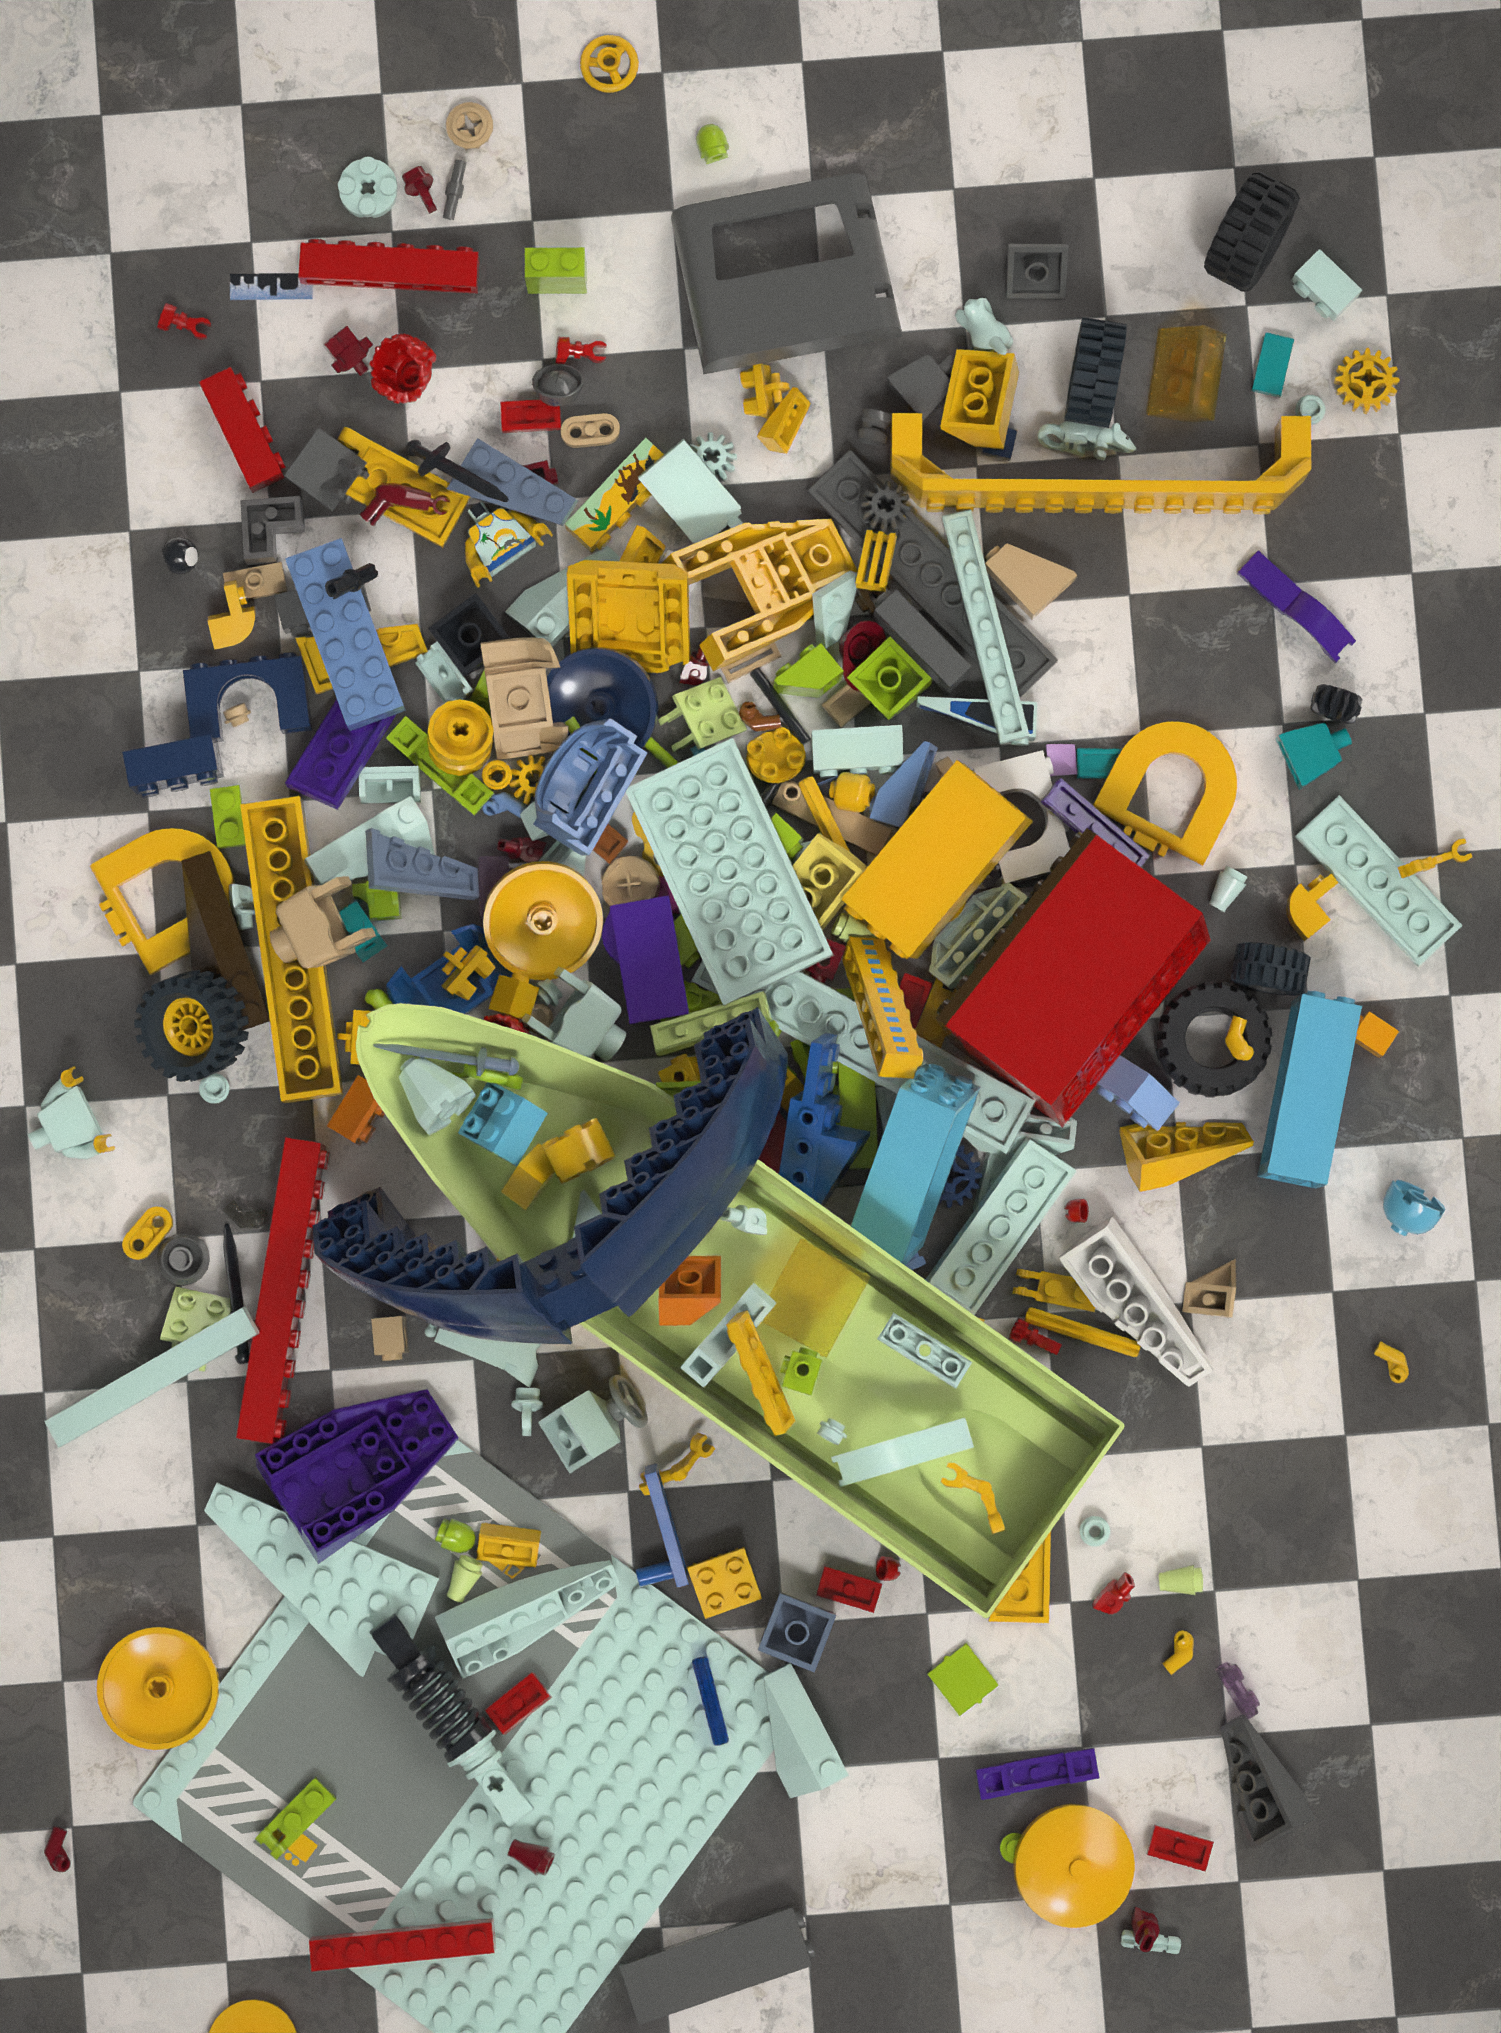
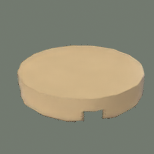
(629, 881)

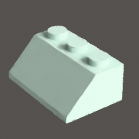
(857, 750)

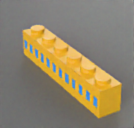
(882, 1008)

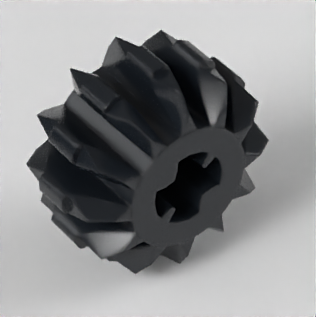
(1336, 704)

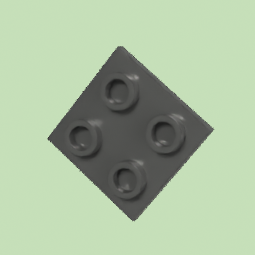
(326, 470)

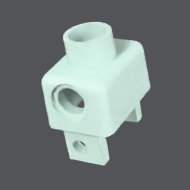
(584, 1021)

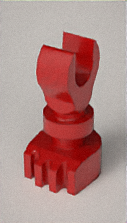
(170, 317)
(565, 348)
(1021, 1331)

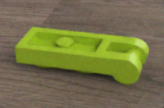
(296, 1817)

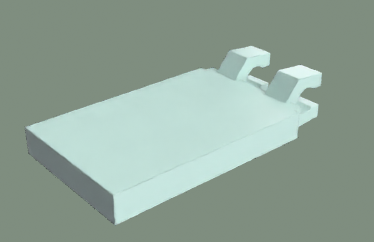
(691, 493)

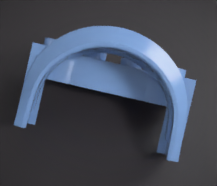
(568, 775)

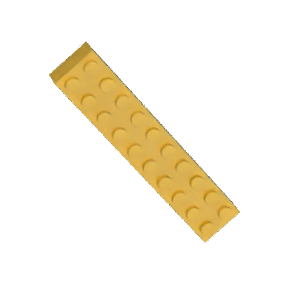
(295, 995)

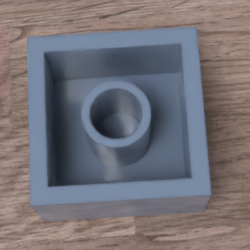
(797, 1632)

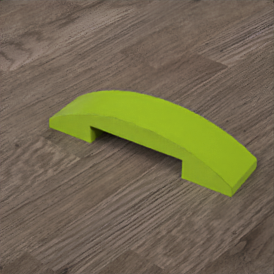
(464, 789)

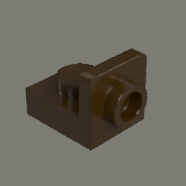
(863, 599)

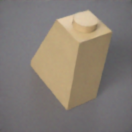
(1027, 577)

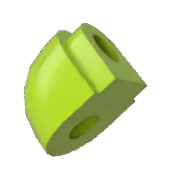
(712, 143)
(456, 1536)

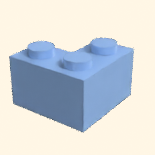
(1137, 1093)

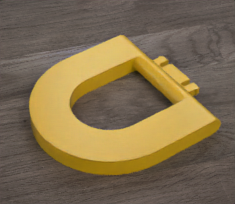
(1213, 808)
(136, 859)

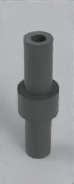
(454, 190)

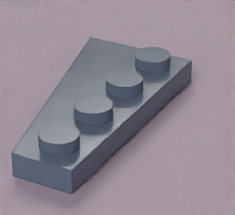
(524, 489)
(416, 870)

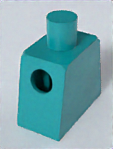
(1312, 751)
(355, 920)

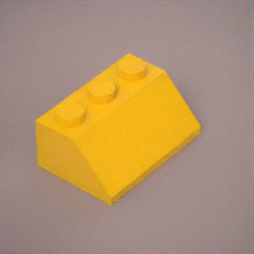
(980, 397)

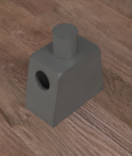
(922, 385)

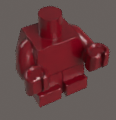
(348, 351)

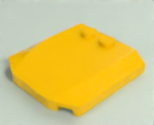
(631, 610)

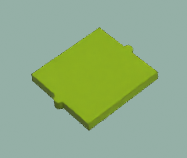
(963, 1679)

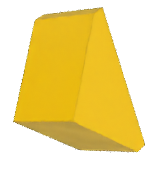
(529, 1177)

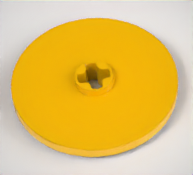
(253, 2017)

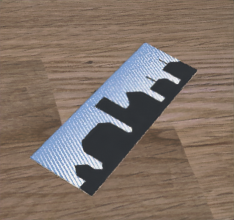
(268, 287)

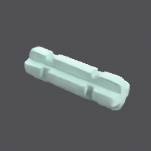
(1171, 1944)

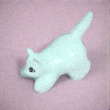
(985, 330)

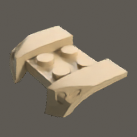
(521, 696)

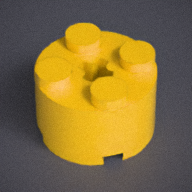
(579, 1150)

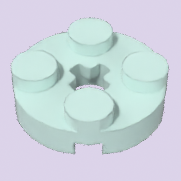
(368, 171)

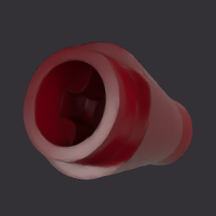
(533, 1857)

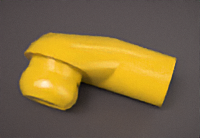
(1235, 1041)
(1396, 1362)

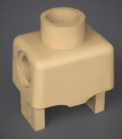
(313, 927)

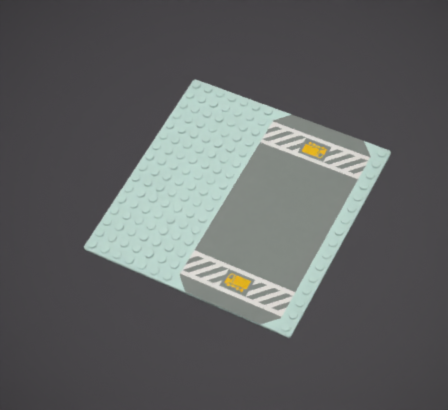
(609, 1763)

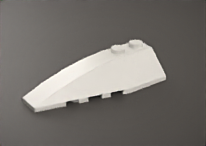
(1130, 1294)

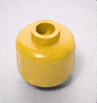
(852, 792)

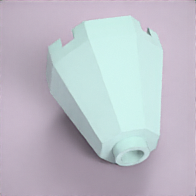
(433, 1093)

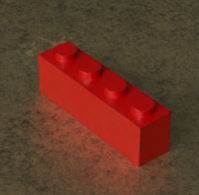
(241, 429)

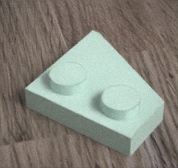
(833, 608)

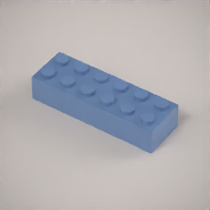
(345, 637)

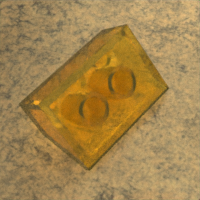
(1186, 373)

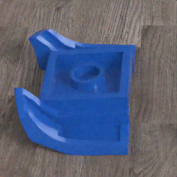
(426, 986)

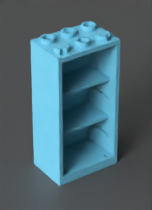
(1310, 1090)
(914, 1160)

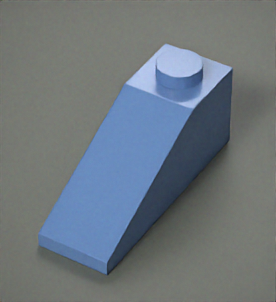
(904, 789)

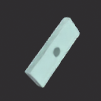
(941, 1361)

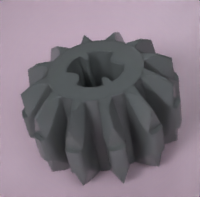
(889, 497)

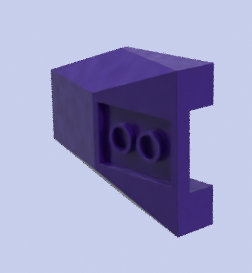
(354, 1466)

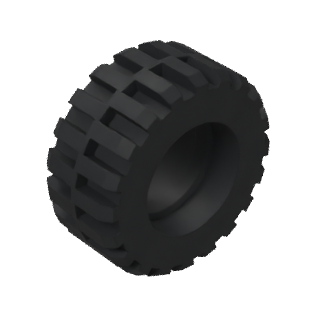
(1251, 231)
(1172, 1045)

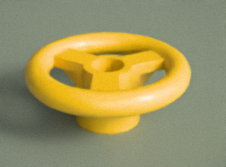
(609, 53)

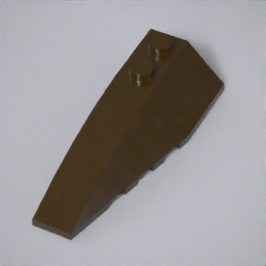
(215, 937)

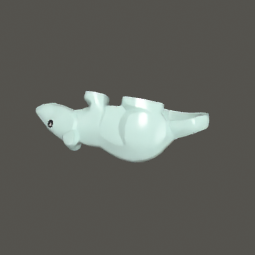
(1078, 438)

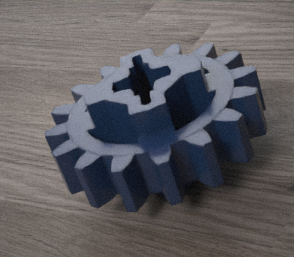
(969, 1175)

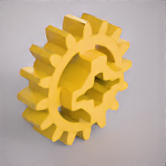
(1354, 382)

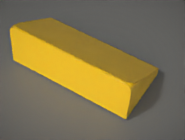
(508, 1545)

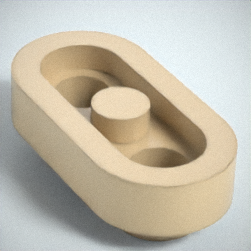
(590, 429)

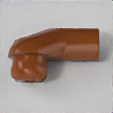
(756, 720)

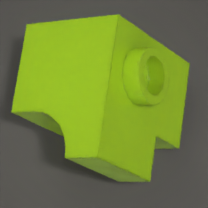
(381, 903)

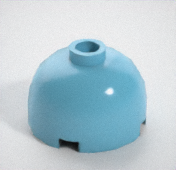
(1410, 1209)

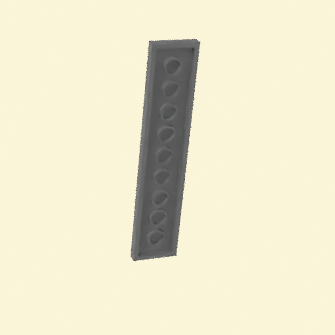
(925, 569)

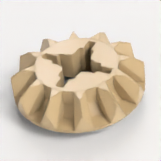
(476, 114)

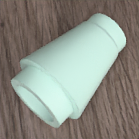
(1227, 888)

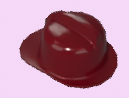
(858, 645)

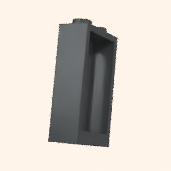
(921, 641)

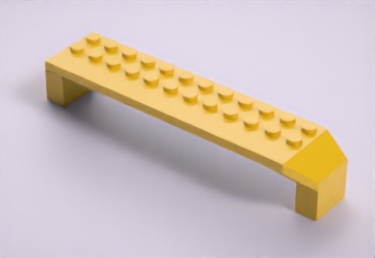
(937, 490)

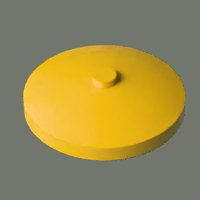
(542, 920)
(158, 1688)
(1074, 1865)

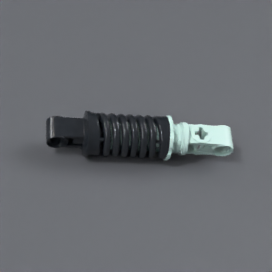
(462, 1730)

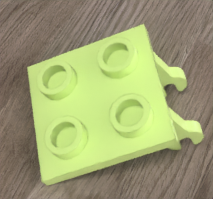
(708, 714)
(191, 1313)

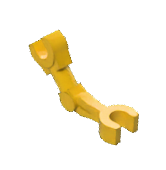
(1429, 863)
(680, 1470)
(983, 1488)

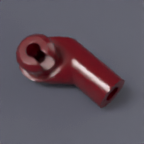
(55, 1852)

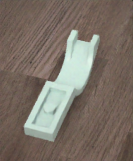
(903, 1451)

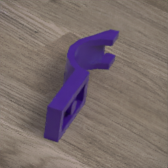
(1296, 604)

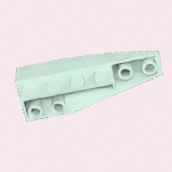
(520, 1613)

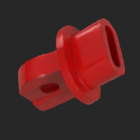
(1114, 1594)

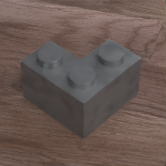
(264, 520)

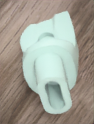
(242, 905)
(747, 1220)
(527, 1402)

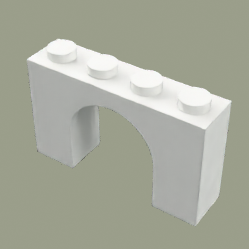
(1029, 776)

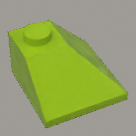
(890, 679)

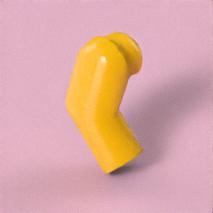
(1182, 1652)

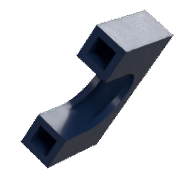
(208, 684)

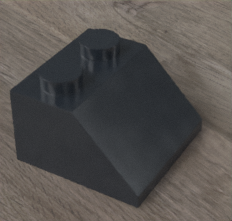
(464, 630)

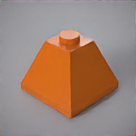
(690, 1291)

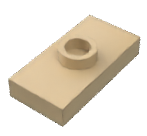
(259, 580)

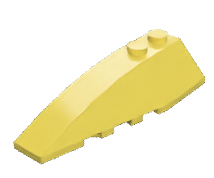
(826, 875)

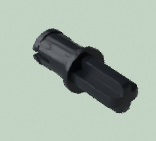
(350, 580)

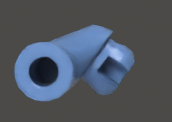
(503, 802)

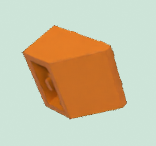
(357, 1113)

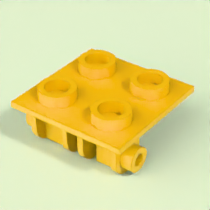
(724, 1582)

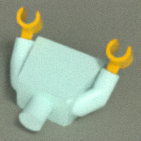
(69, 1121)

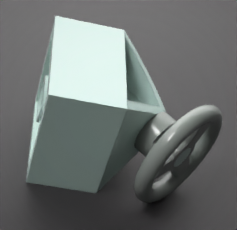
(591, 1425)

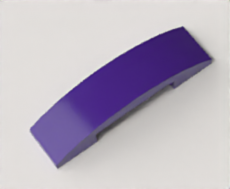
(1037, 1773)

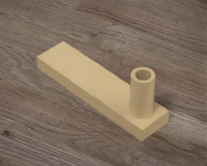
(853, 826)

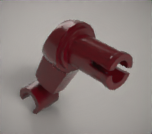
(400, 496)

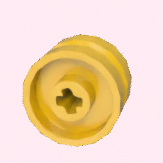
(460, 737)

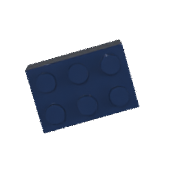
(173, 765)

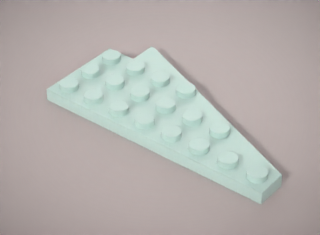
(340, 1595)

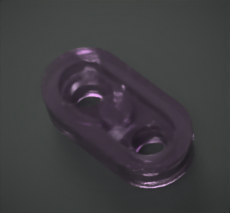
(1232, 1680)

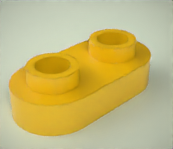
(147, 1232)

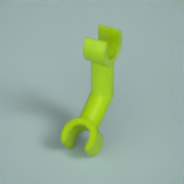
(490, 1076)

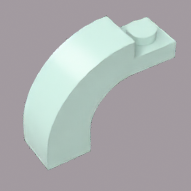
(717, 1347)

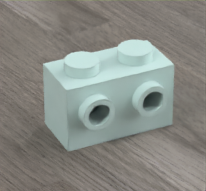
(1325, 286)

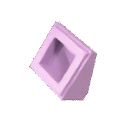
(1062, 758)

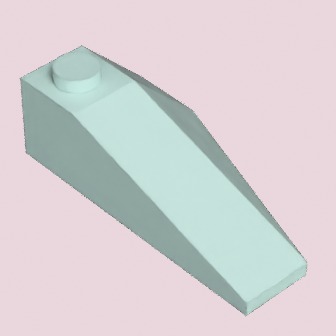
(544, 607)
(349, 854)
(800, 1742)

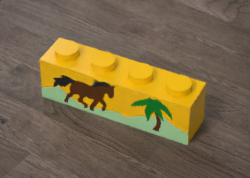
(614, 499)

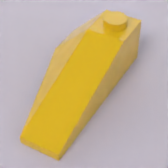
(1178, 1151)

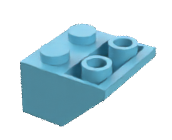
(502, 1123)

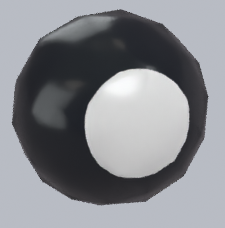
(180, 555)

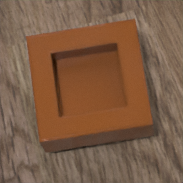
(610, 844)

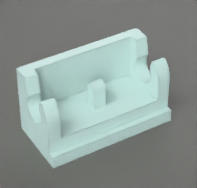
(443, 675)
(389, 784)

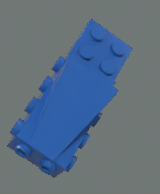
(814, 1147)

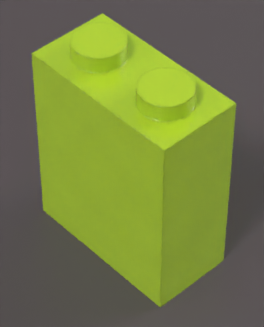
(556, 270)

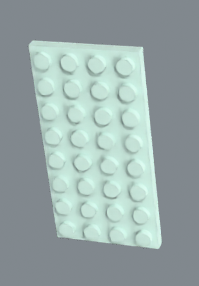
(728, 872)

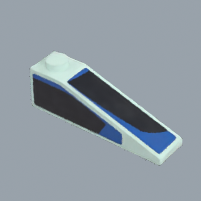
(977, 714)

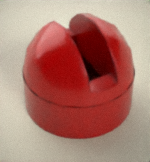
(1077, 1210)
(887, 1568)

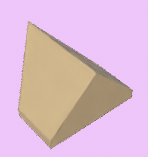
(1212, 1293)

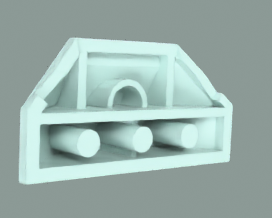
(973, 932)
(1040, 1130)

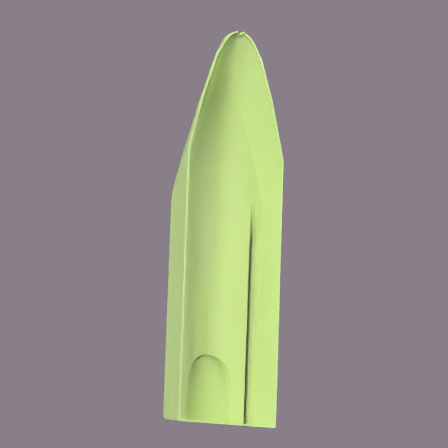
(1027, 1425)

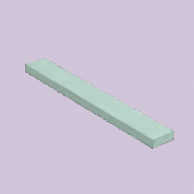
(985, 626)
(152, 1377)

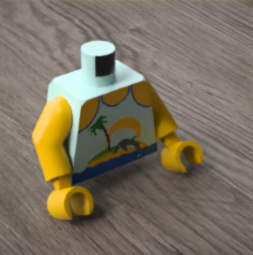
(499, 540)

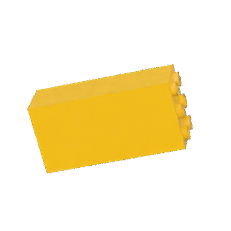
(935, 861)

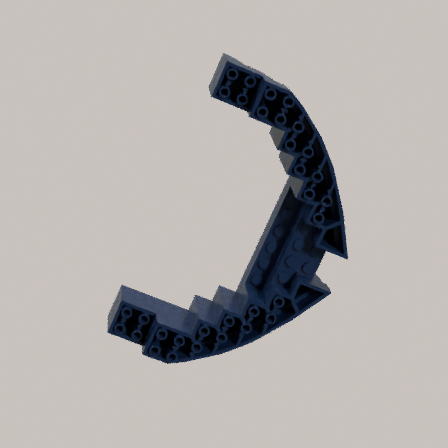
(615, 1258)

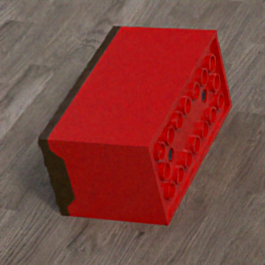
(1074, 976)

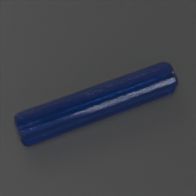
(710, 1701)

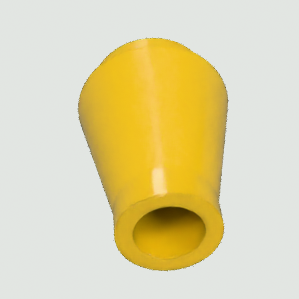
(495, 767)

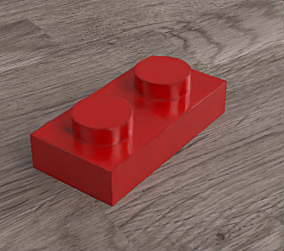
(529, 416)
(915, 996)
(849, 1589)
(518, 1703)
(1180, 1848)

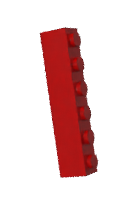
(389, 267)
(402, 1944)

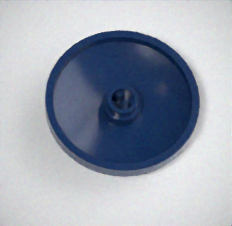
(603, 686)

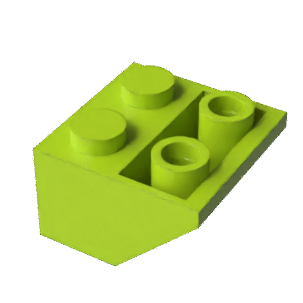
(811, 675)

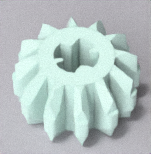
(716, 448)

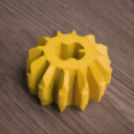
(523, 782)

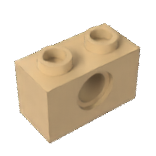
(390, 1337)

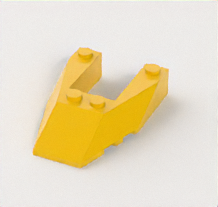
(778, 572)

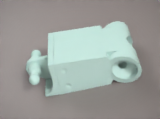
(513, 1357)

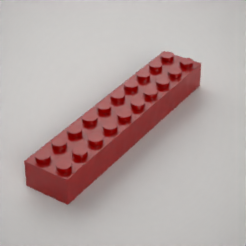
(282, 1291)

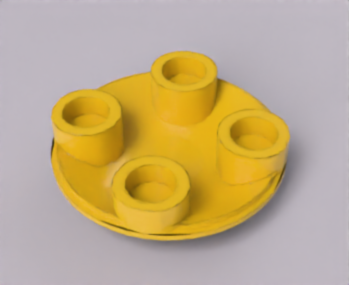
(775, 756)

